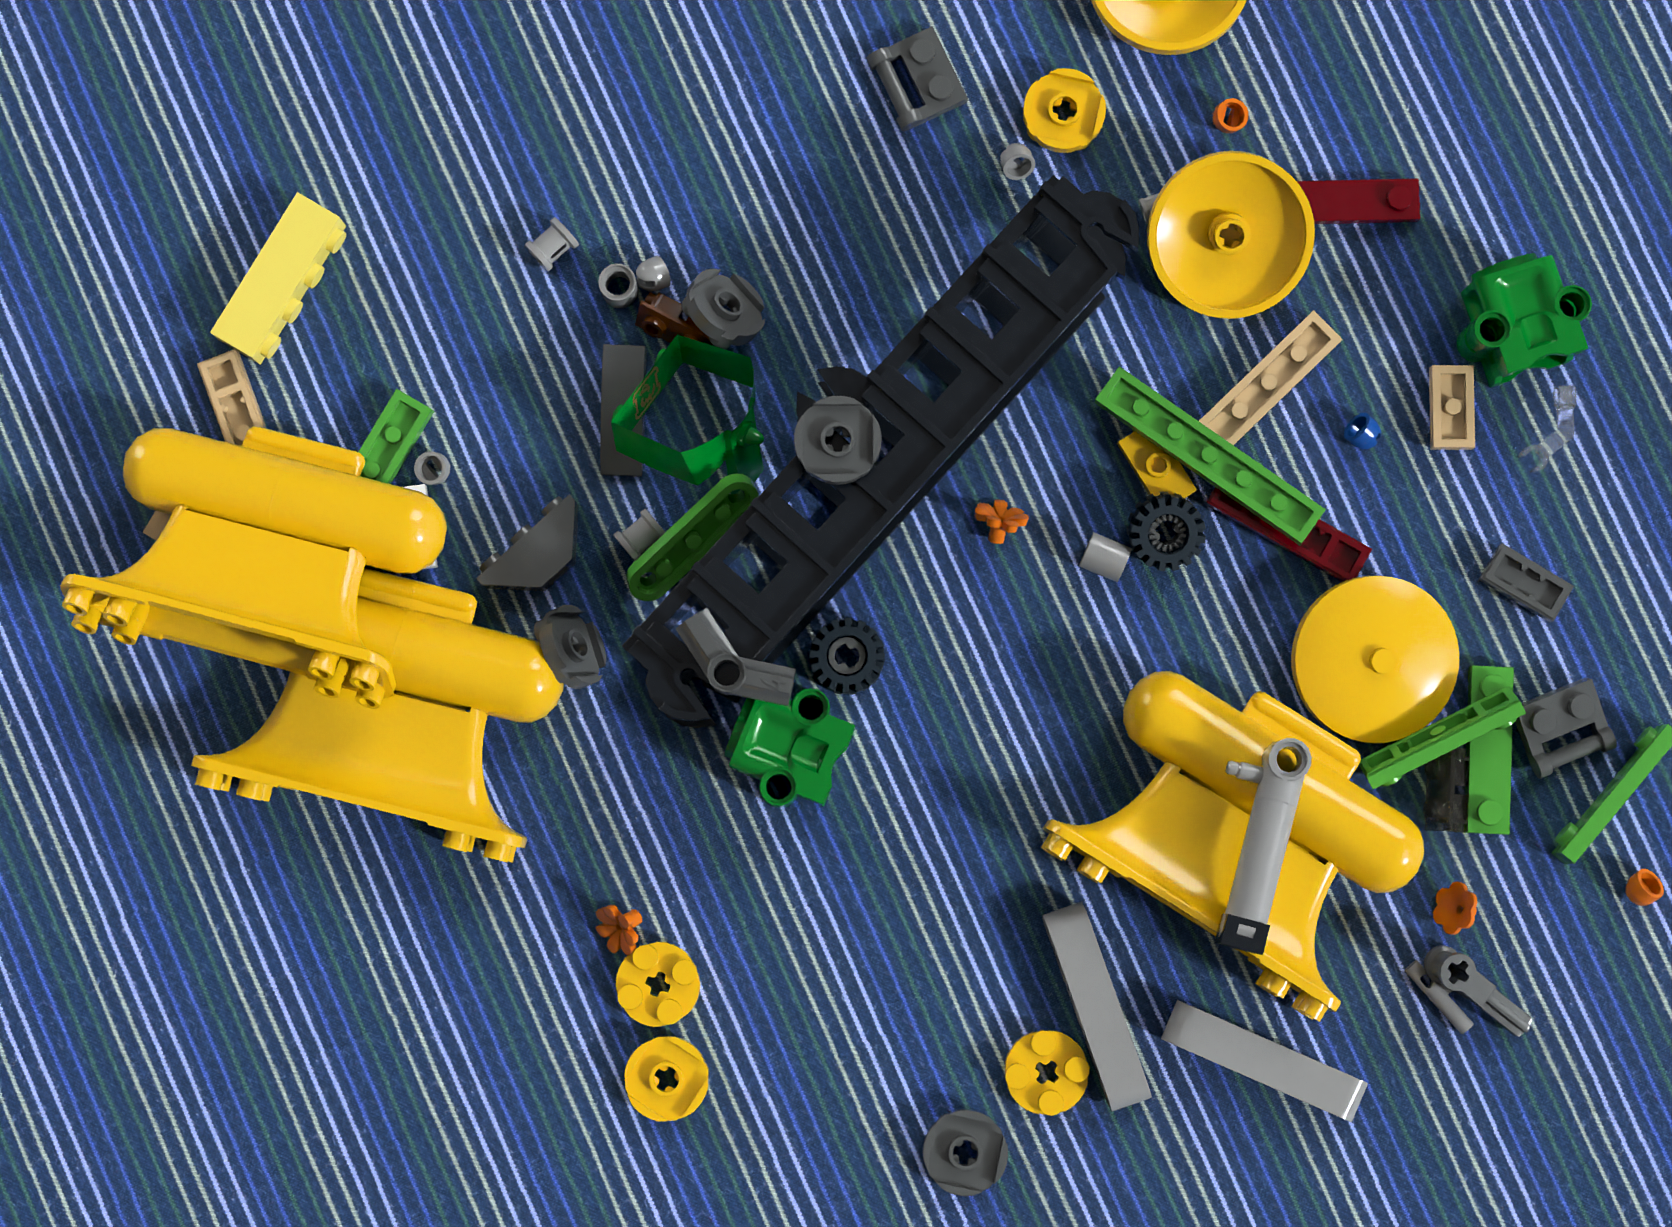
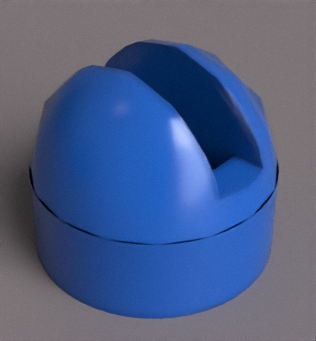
(1362, 431)

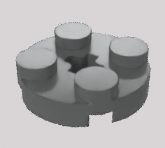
(724, 327)
(821, 459)
(571, 647)
(979, 1172)

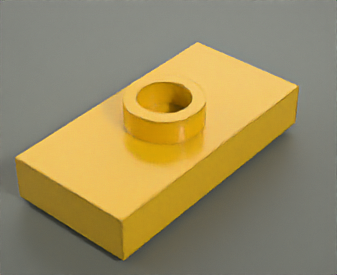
(1155, 467)

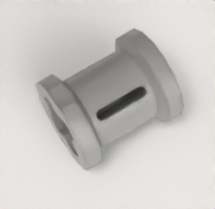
(551, 244)
(640, 535)

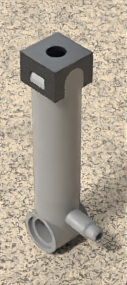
(1264, 845)

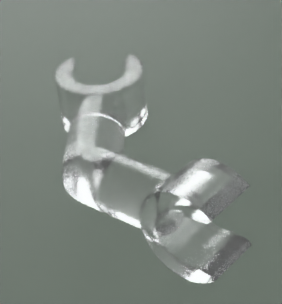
(1564, 402)

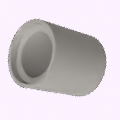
(614, 271)
(1105, 557)

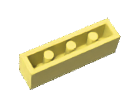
(279, 278)

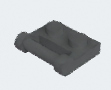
(929, 73)
(1559, 714)

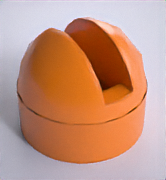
(1237, 117)
(1644, 888)

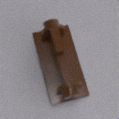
(661, 319)

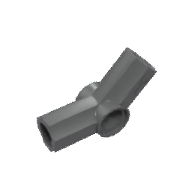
(712, 648)

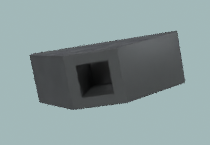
(538, 552)

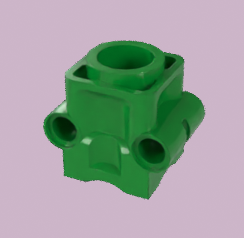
(1522, 317)
(781, 743)

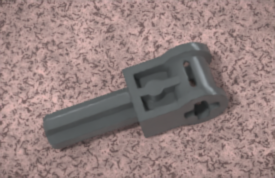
(1474, 987)

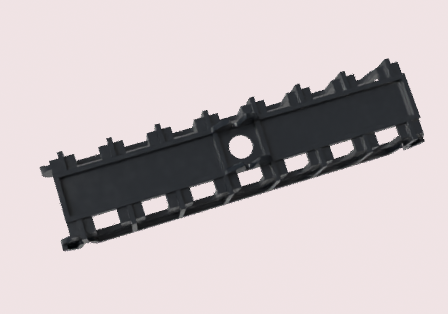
(927, 438)

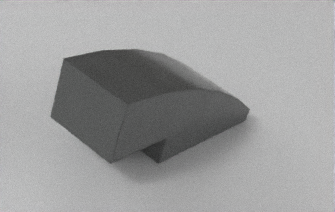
(621, 374)

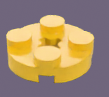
(1044, 124)
(636, 995)
(1071, 1072)
(672, 1102)

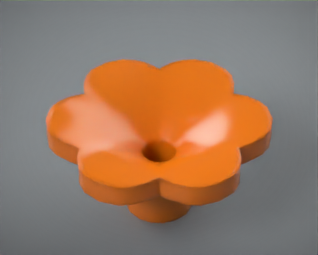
(1455, 908)

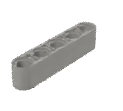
(1096, 1006)
(1264, 1061)

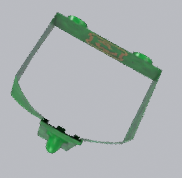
(737, 447)

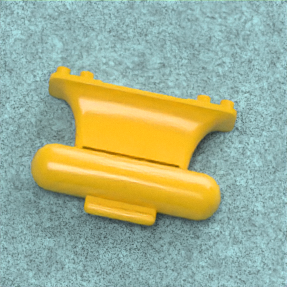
(262, 554)
(421, 745)
(1189, 829)

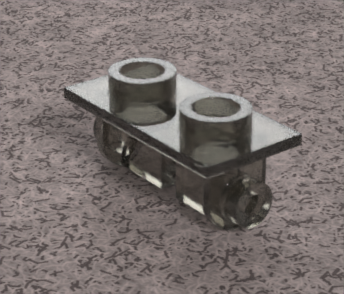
(1443, 807)

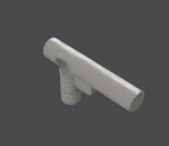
(1439, 996)

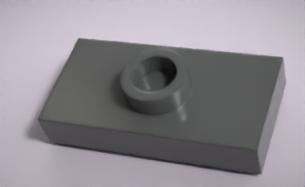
(1526, 582)

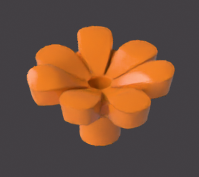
(1000, 519)
(618, 928)

